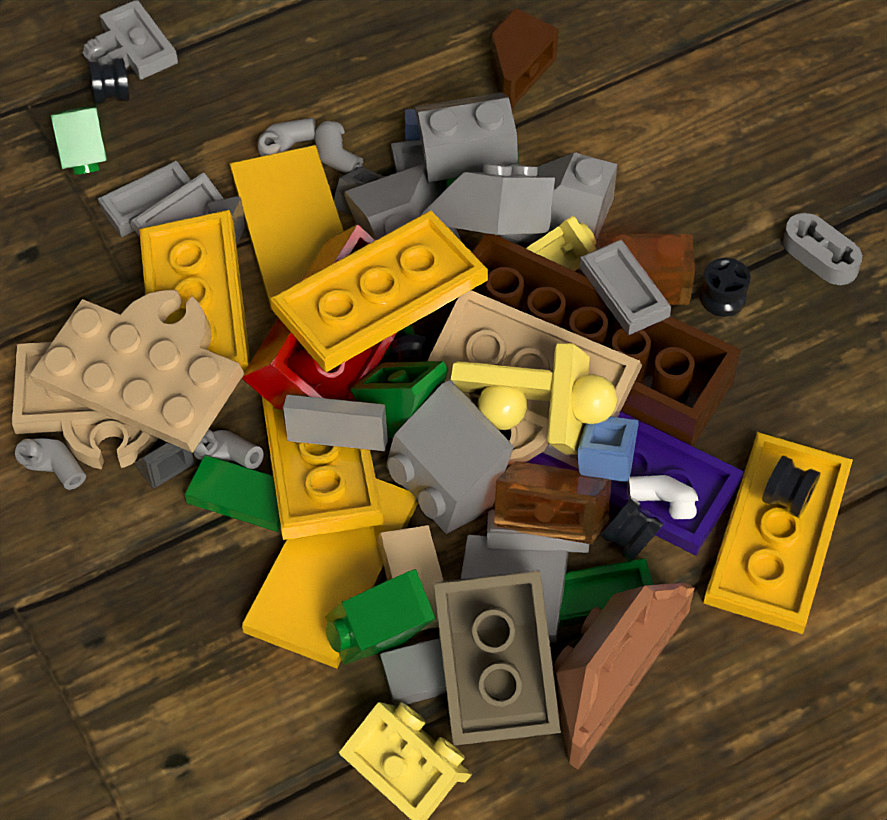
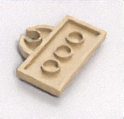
(501, 335)
(141, 367)
(83, 428)

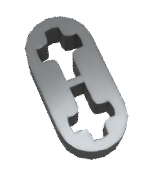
(822, 248)

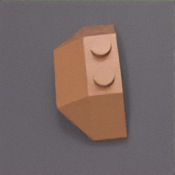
(613, 659)

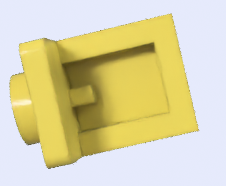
(566, 243)

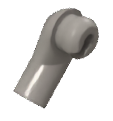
(284, 135)
(330, 148)
(229, 447)
(50, 456)

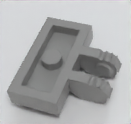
(135, 37)

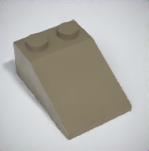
(496, 657)

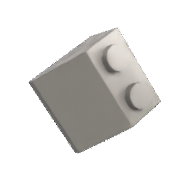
(466, 135)
(498, 201)
(449, 458)

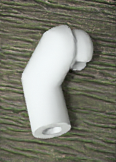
(664, 488)

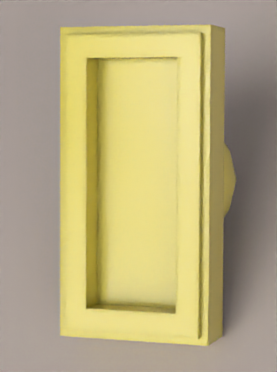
(502, 389)
(576, 398)

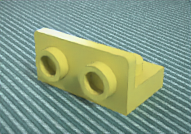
(405, 760)

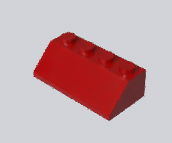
(287, 368)

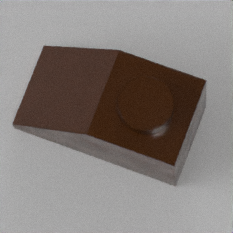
(521, 53)

